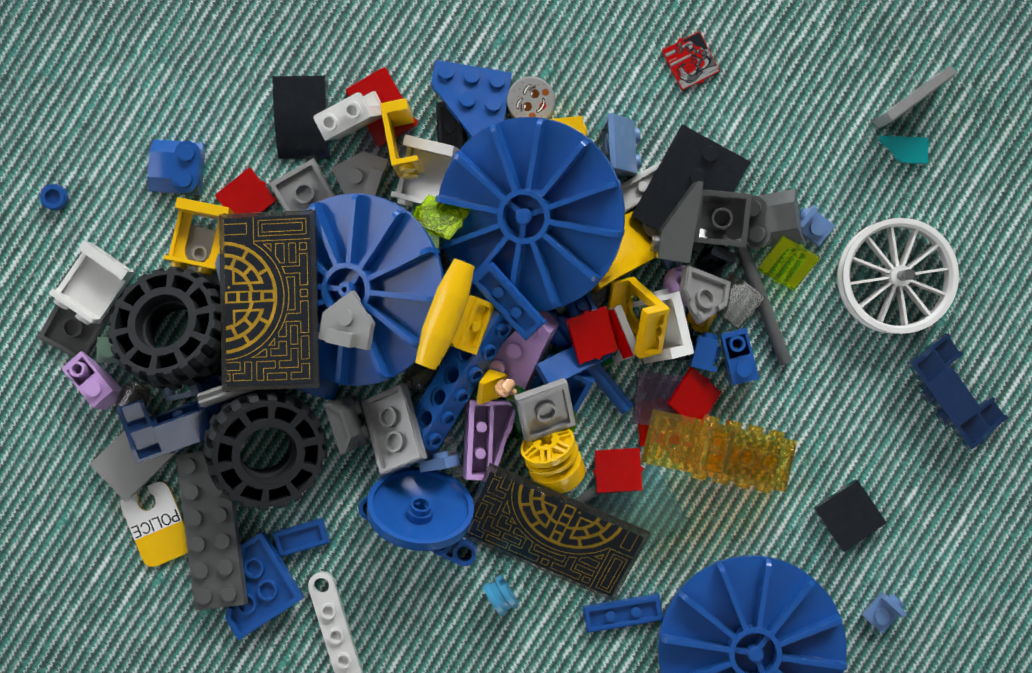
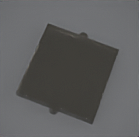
(742, 302)

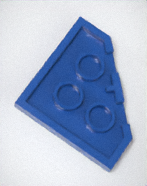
(472, 94)
(268, 587)

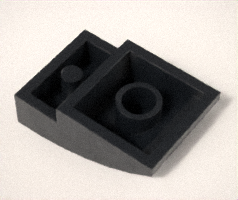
(294, 105)

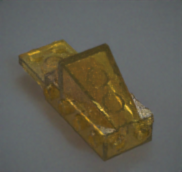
(720, 450)

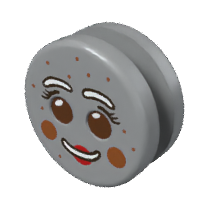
(530, 98)

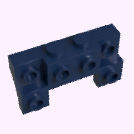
(950, 395)
(170, 429)

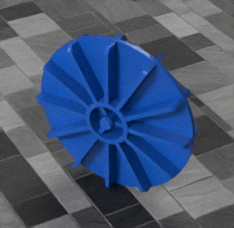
(538, 209)
(393, 268)
(752, 619)

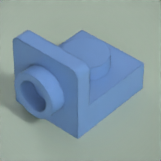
(814, 225)
(438, 461)
(884, 611)

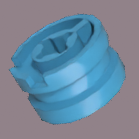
(501, 595)

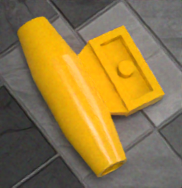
(453, 317)

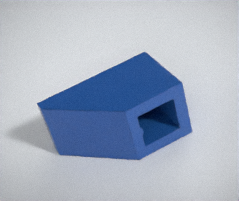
(738, 357)

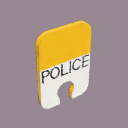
(157, 531)

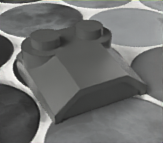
(774, 217)
(723, 218)
(347, 423)

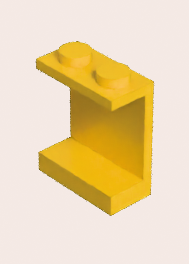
(396, 114)

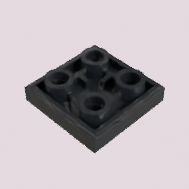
(849, 515)

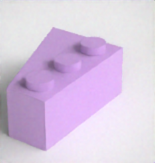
(519, 357)
(485, 435)

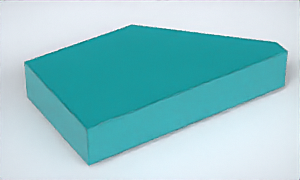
(907, 149)

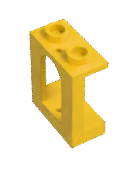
(177, 252)
(653, 320)

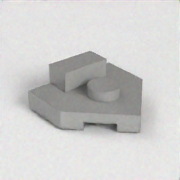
(361, 173)
(703, 293)
(347, 323)

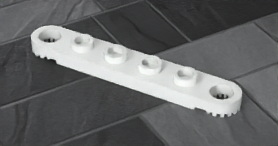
(334, 626)

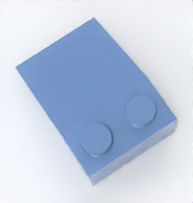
(619, 144)

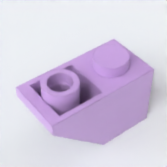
(92, 381)

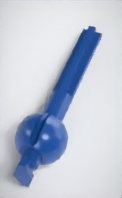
(563, 340)

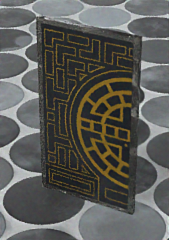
(269, 300)
(554, 532)

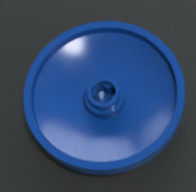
(420, 509)

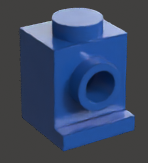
(705, 352)

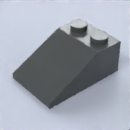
(677, 233)

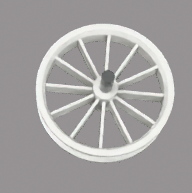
(898, 276)

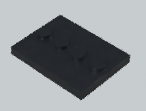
(688, 160)

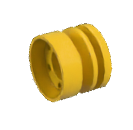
(554, 461)

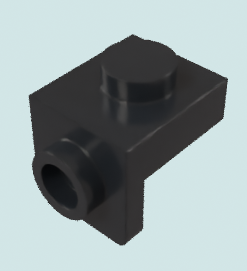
(715, 259)

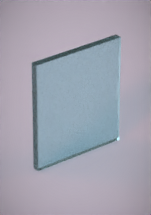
(648, 509)

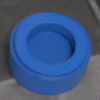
(54, 197)

